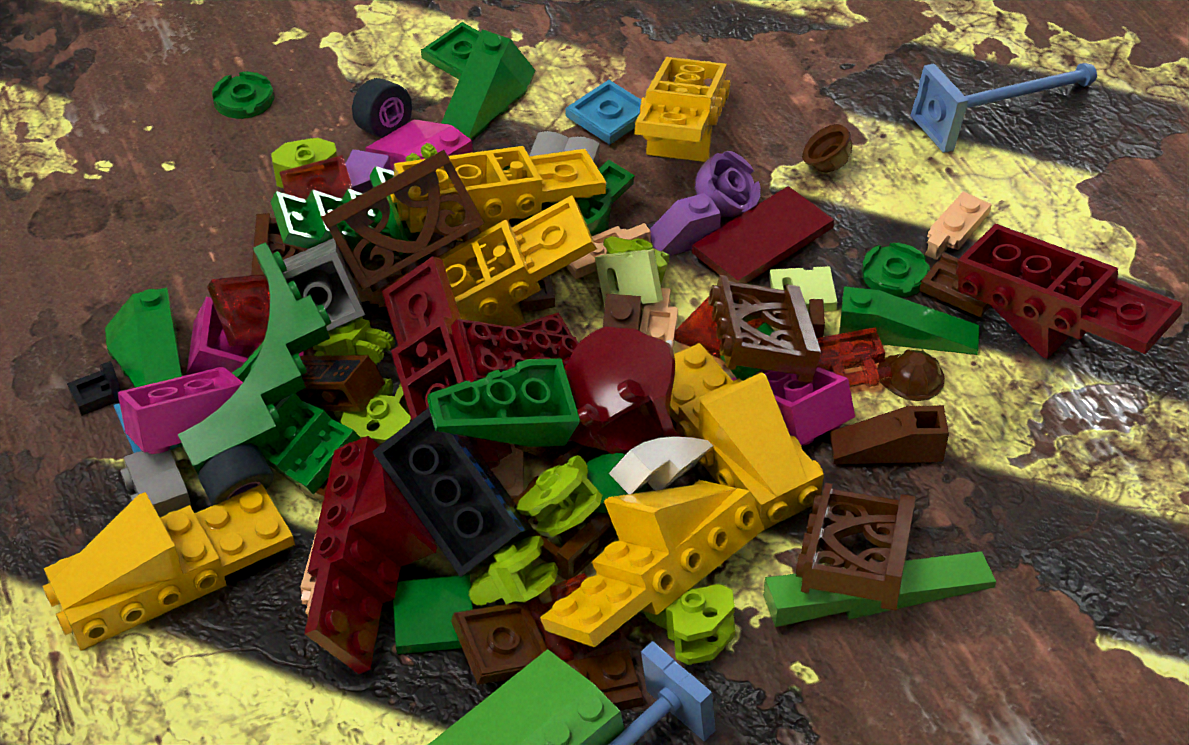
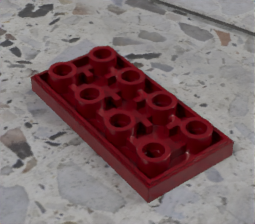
(763, 236)
(494, 347)

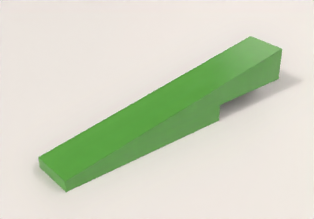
(921, 582)

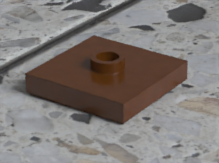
(498, 640)

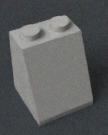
(328, 280)

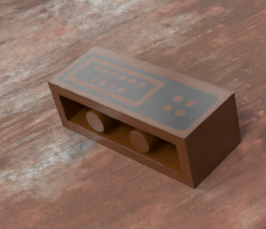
(340, 382)

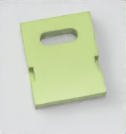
(635, 275)
(813, 284)

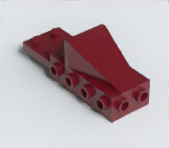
(1060, 293)
(426, 353)
(358, 553)

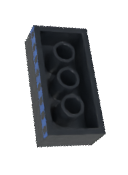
(452, 493)

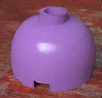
(728, 183)

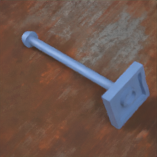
(942, 106)
(674, 692)

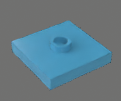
(606, 111)

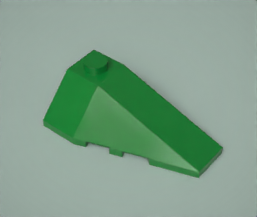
(145, 338)

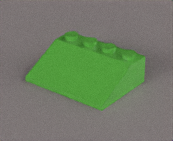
(540, 707)

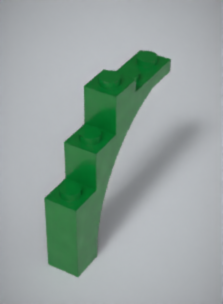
(277, 373)

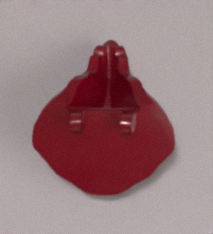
(621, 389)

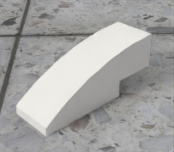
(658, 462)

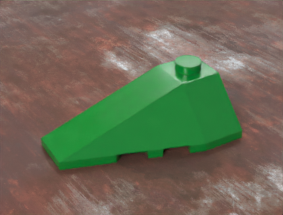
(489, 83)
(906, 322)
(514, 406)

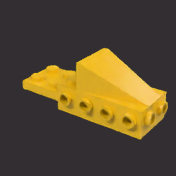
(681, 110)
(508, 192)
(507, 262)
(746, 434)
(662, 551)
(158, 564)

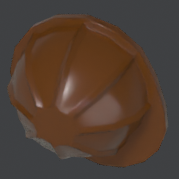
(828, 148)
(914, 375)

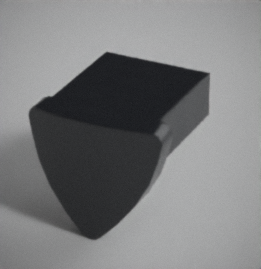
(95, 389)

